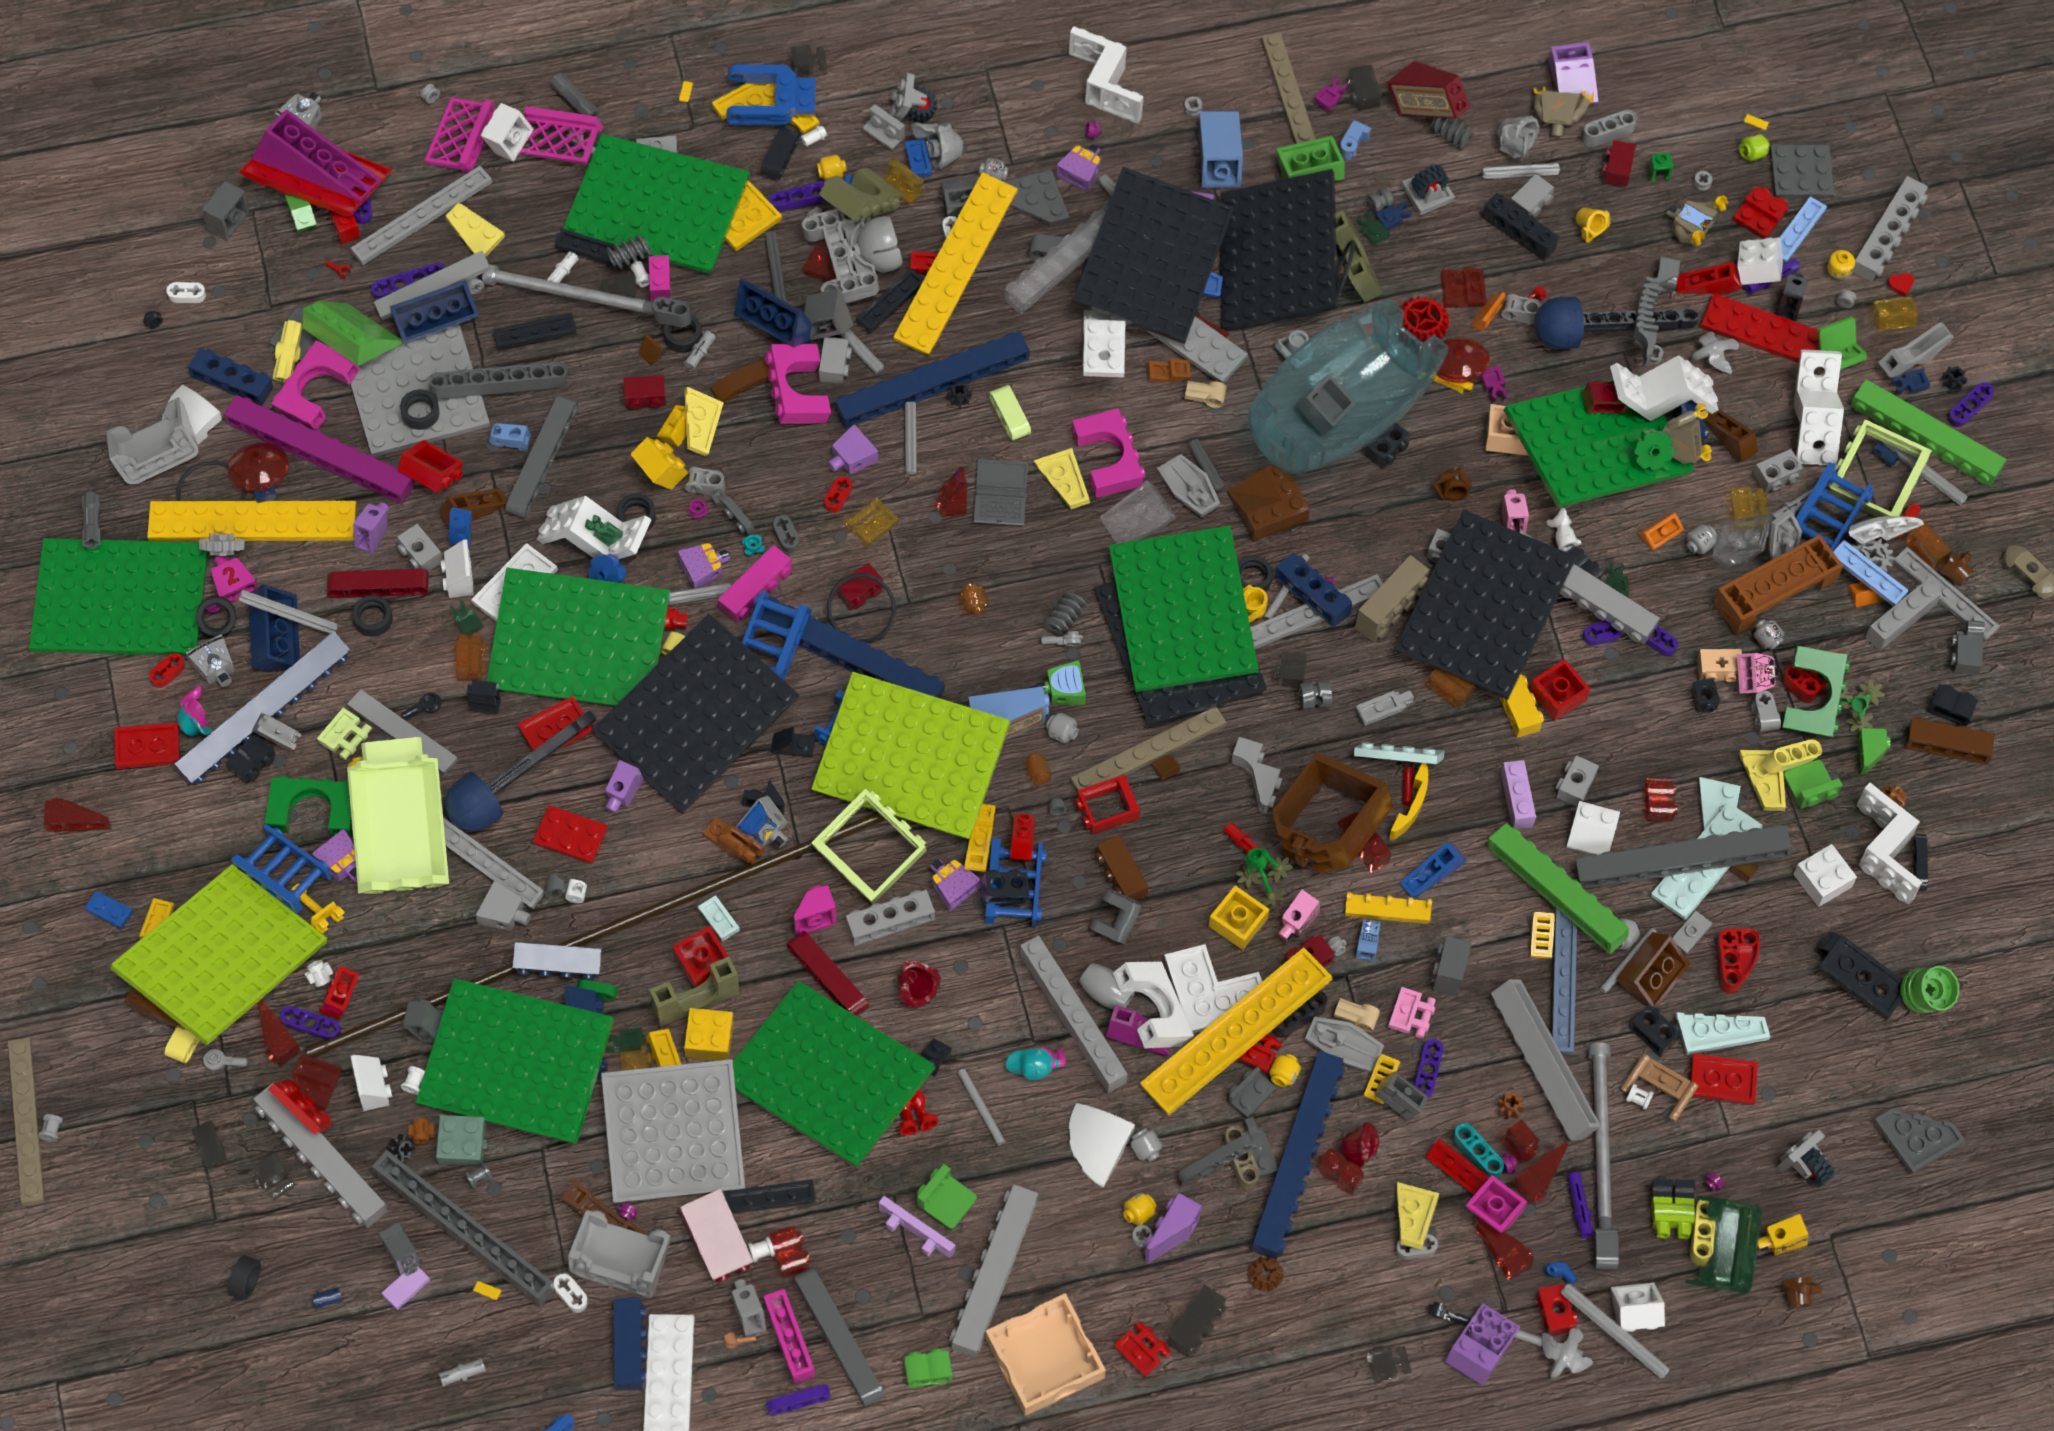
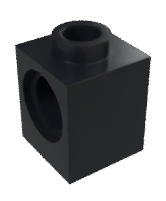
(1705, 688)

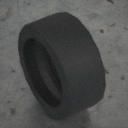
(683, 345)
(417, 396)
(636, 499)
(1259, 563)
(216, 600)
(365, 603)
(244, 1277)

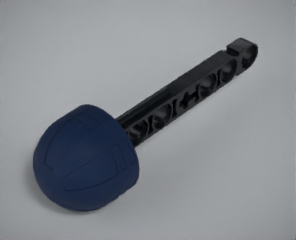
(1562, 321)
(473, 804)

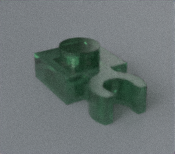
(1373, 231)
(605, 531)
(1617, 581)
(466, 620)
(629, 1040)

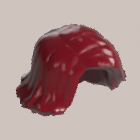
(917, 983)
(1360, 1144)

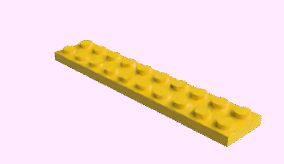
(955, 264)
(252, 520)
(1236, 1031)

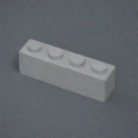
(1903, 615)

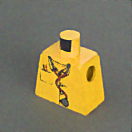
(1792, 1232)

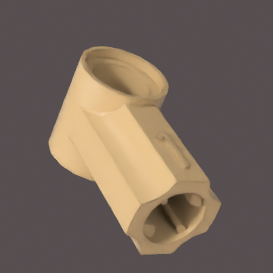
(1210, 393)
(1362, 1016)

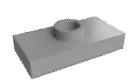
(667, 143)
(1691, 932)

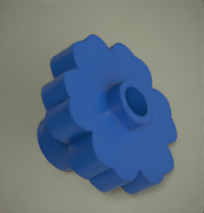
(607, 569)

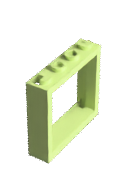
(1894, 440)
(888, 813)

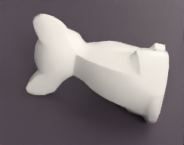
(1565, 535)

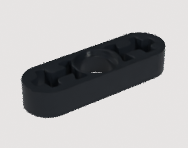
(1920, 860)

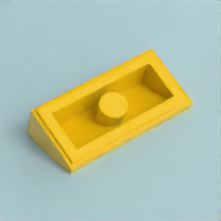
(675, 427)

